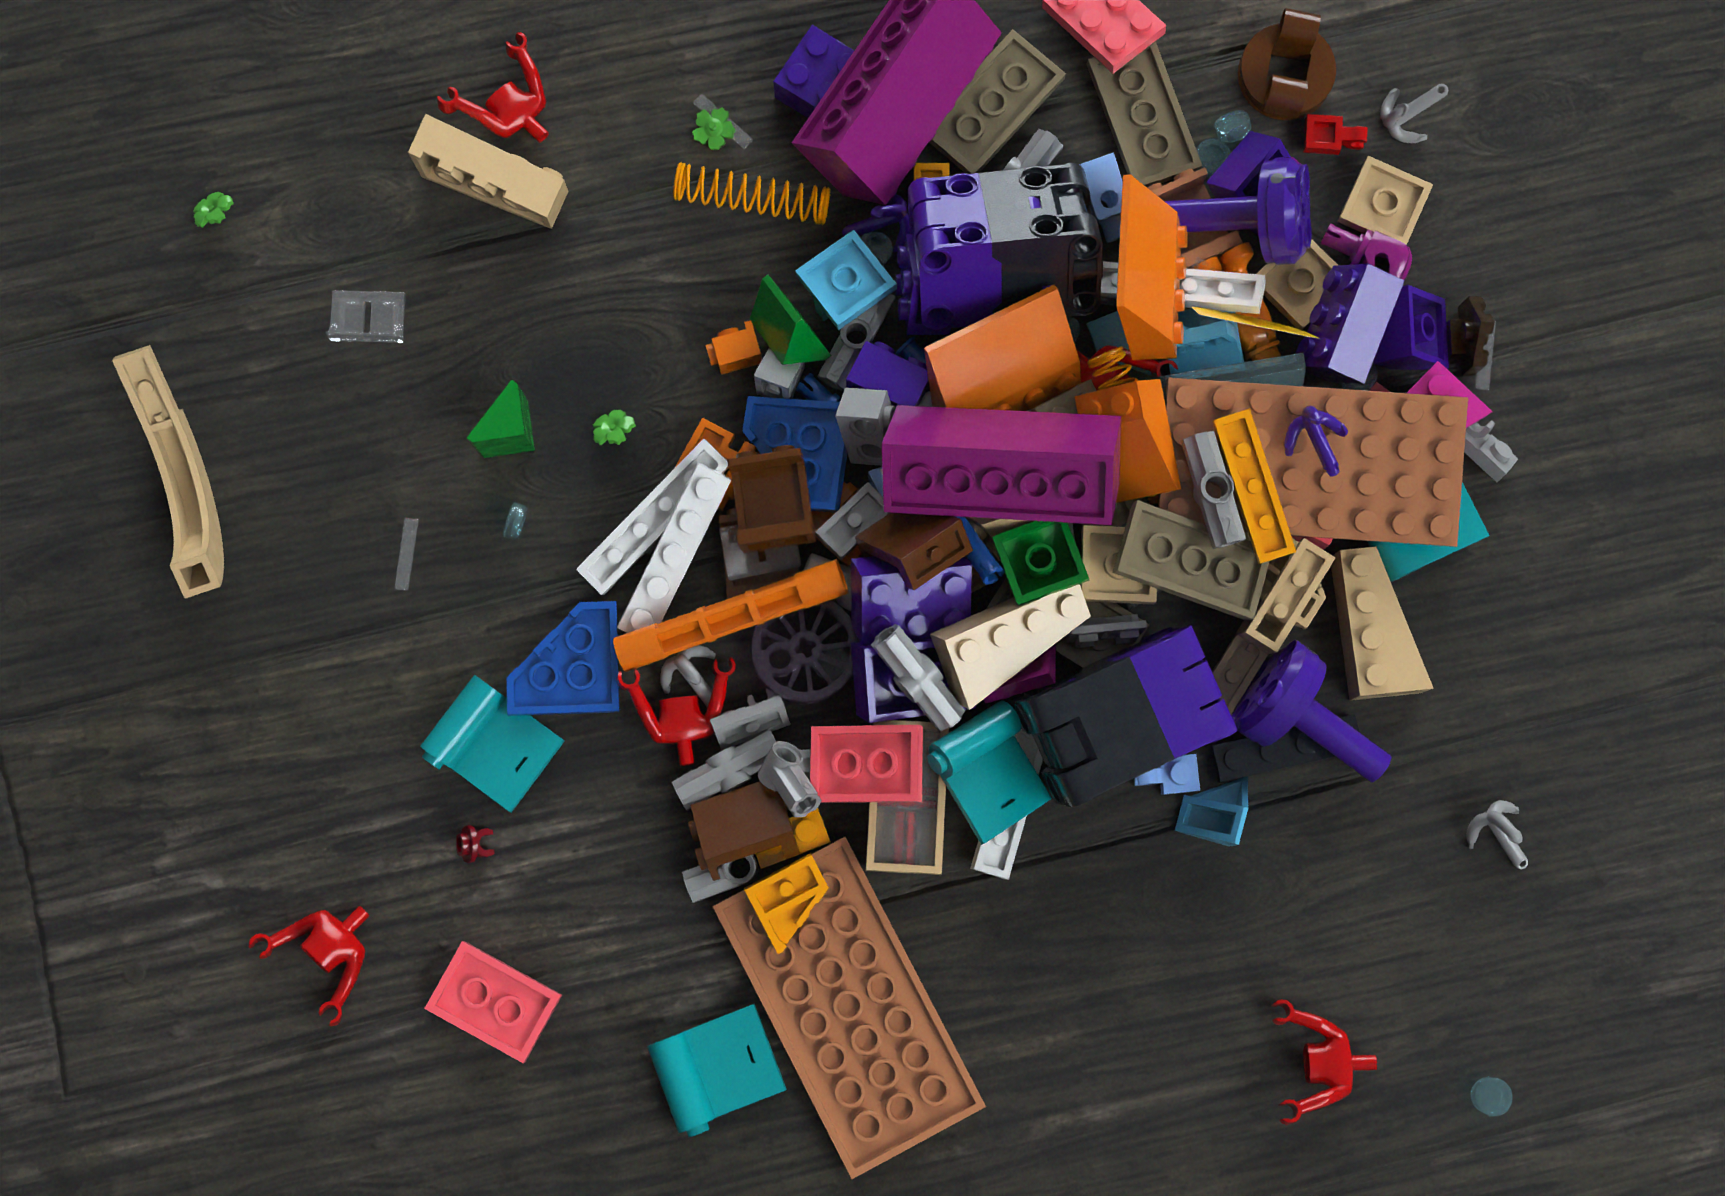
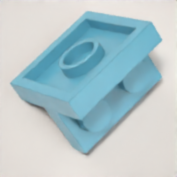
(845, 280)
(1206, 343)

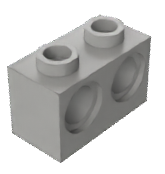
(863, 422)

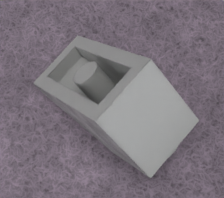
(775, 379)

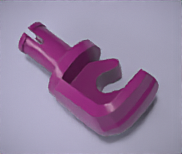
(1371, 246)

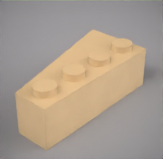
(487, 172)
(1373, 629)
(1003, 640)

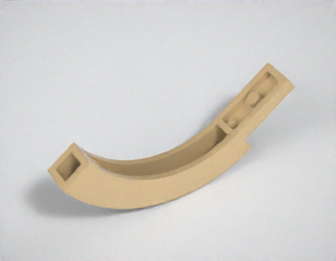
(194, 516)

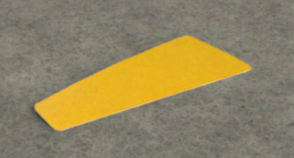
(1251, 321)

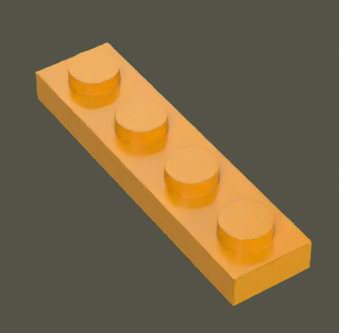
(1254, 486)

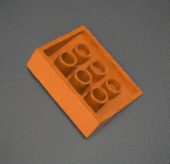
(1150, 273)
(1006, 358)

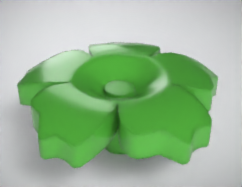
(714, 128)
(211, 209)
(612, 427)

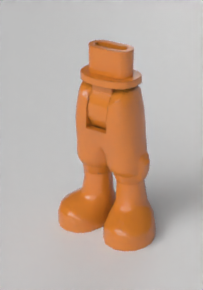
(1255, 341)

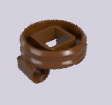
(1295, 39)

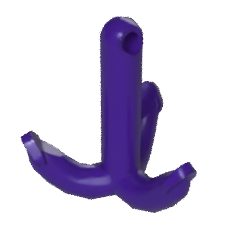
(882, 217)
(1311, 420)

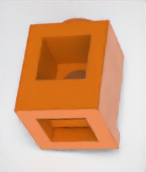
(734, 349)

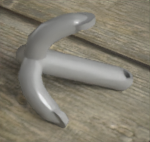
(1403, 112)
(689, 672)
(1502, 828)

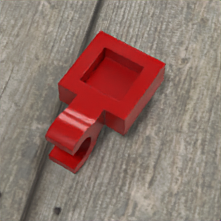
(1327, 134)

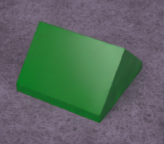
(785, 327)
(504, 426)
(1039, 559)

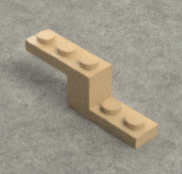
(1272, 620)

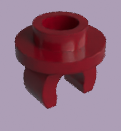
(469, 843)

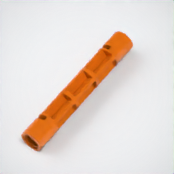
(731, 615)

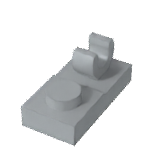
(1487, 451)
(851, 519)
(747, 723)

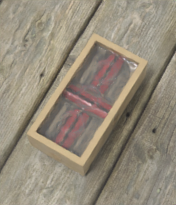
(910, 834)

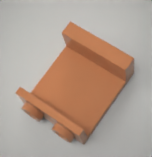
(1207, 244)

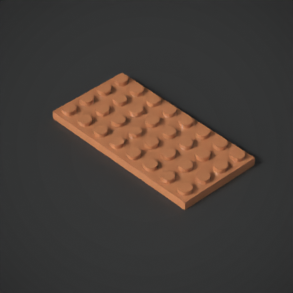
(1394, 464)
(855, 1018)

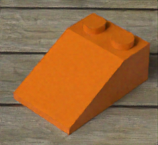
(1146, 441)

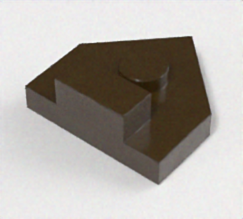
(1469, 335)

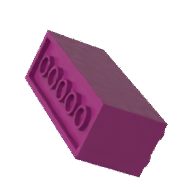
(895, 94)
(1002, 464)

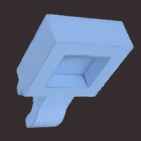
(1174, 777)

